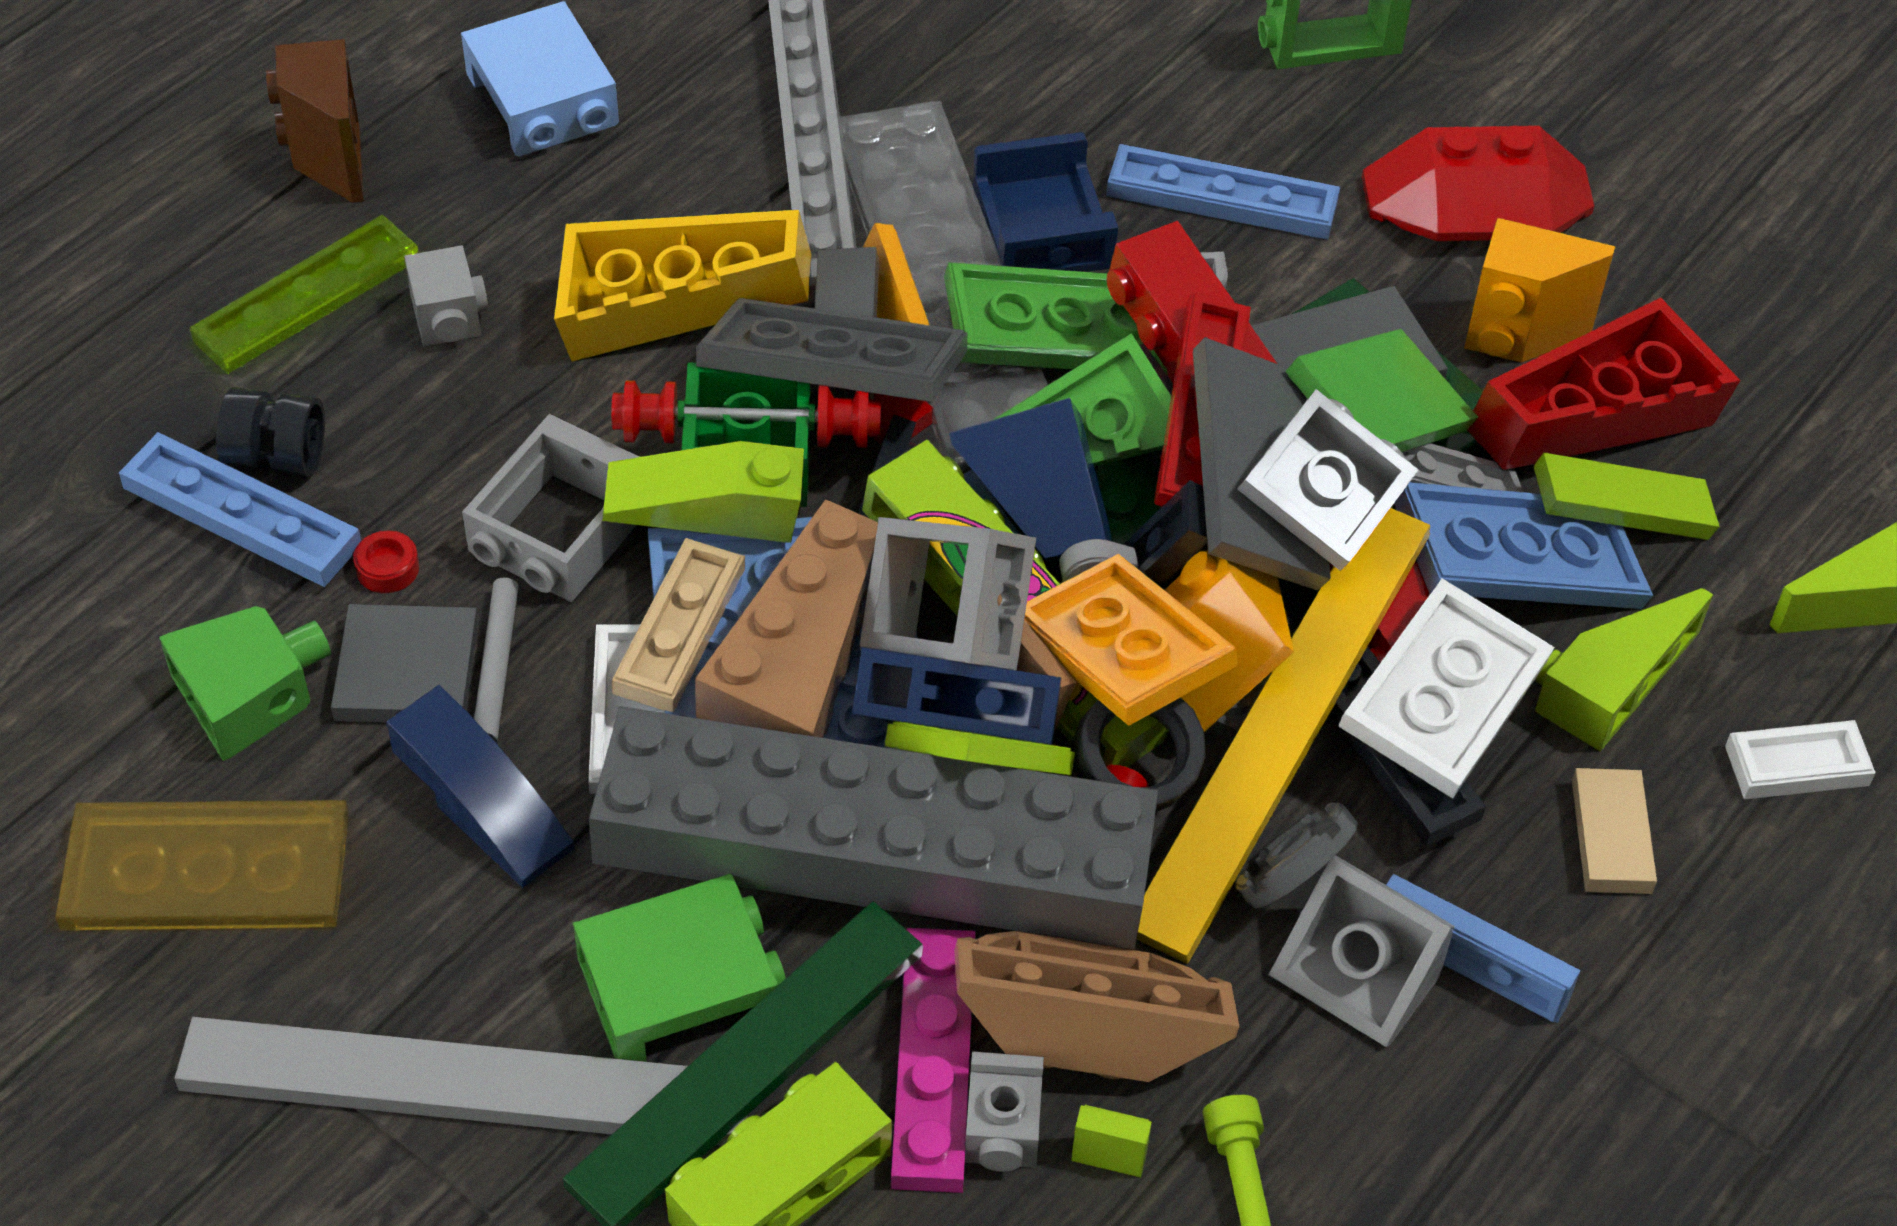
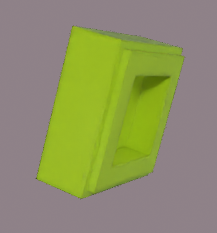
(1111, 1140)

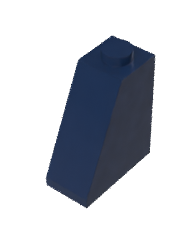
(1040, 474)

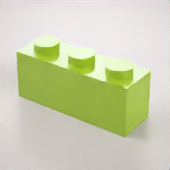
(787, 1160)

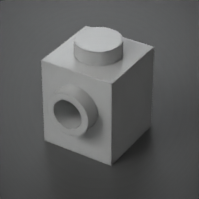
(445, 295)

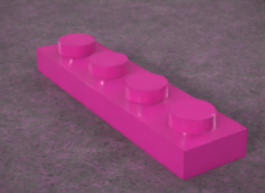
(932, 1070)

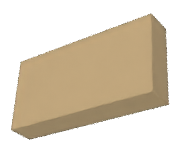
(1613, 831)

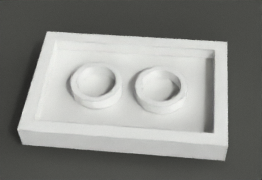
(1446, 687)

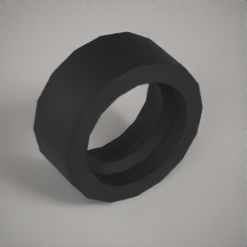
(1184, 730)

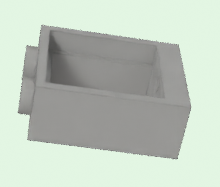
(571, 456)
(994, 566)

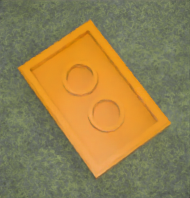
(1127, 639)

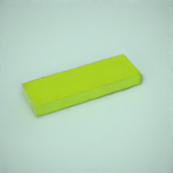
(1625, 496)

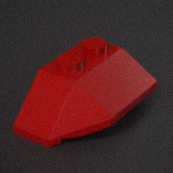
(1465, 178)

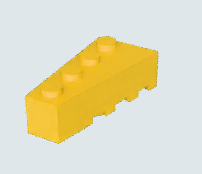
(673, 275)

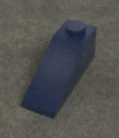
(956, 695)

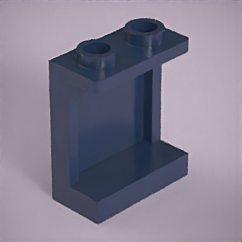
(1044, 204)

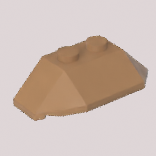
(1092, 1004)

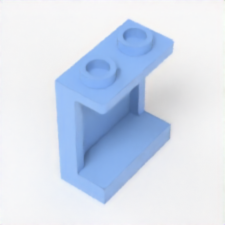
(542, 77)

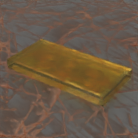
(203, 865)

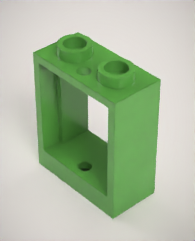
(1334, 39)

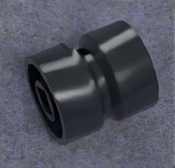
(260, 431)

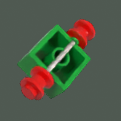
(746, 408)

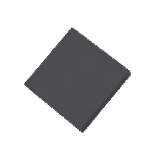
(399, 655)

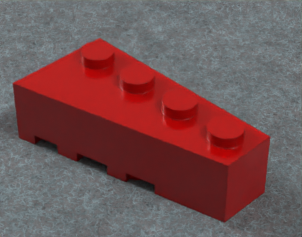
(1605, 390)

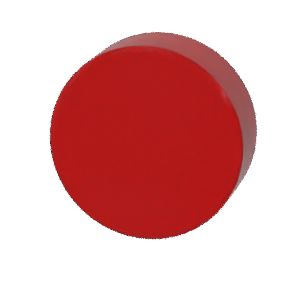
(386, 561)

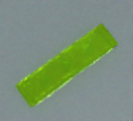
(303, 294)

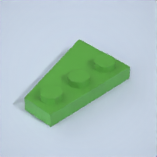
(1118, 401)

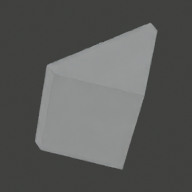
(1363, 951)

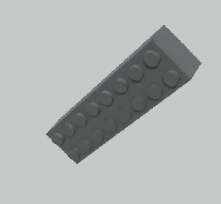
(874, 827)

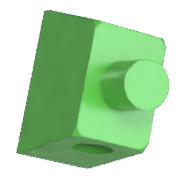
(243, 674)

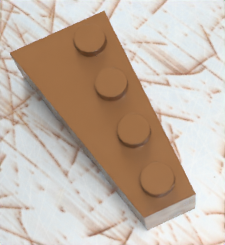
(797, 633)

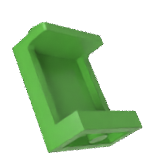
(675, 963)

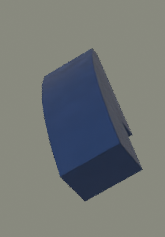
(478, 785)

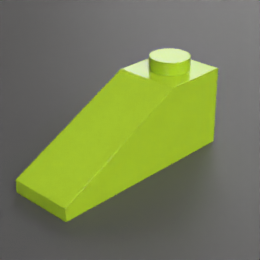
(710, 490)
(1846, 591)
(1616, 666)

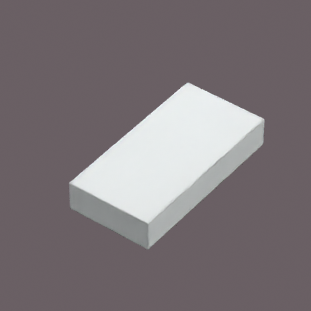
(1799, 759)

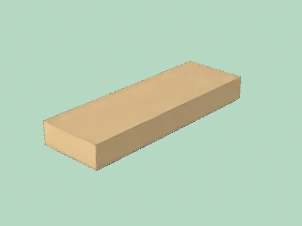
(678, 625)

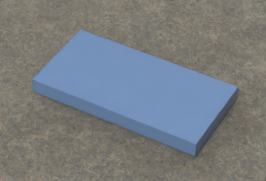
(1513, 550)

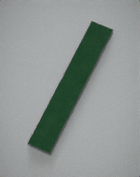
(743, 1067)

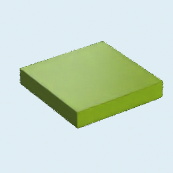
(979, 748)

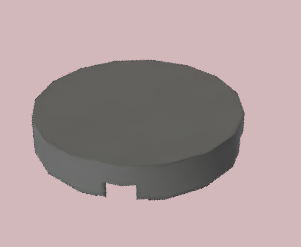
(1296, 855)

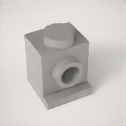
(1004, 1111)

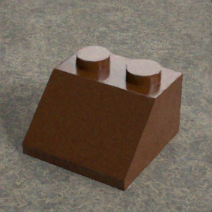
(318, 114)

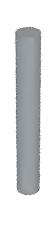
(496, 656)

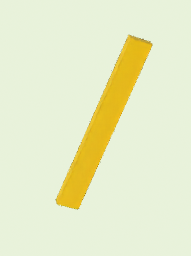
(1276, 738)

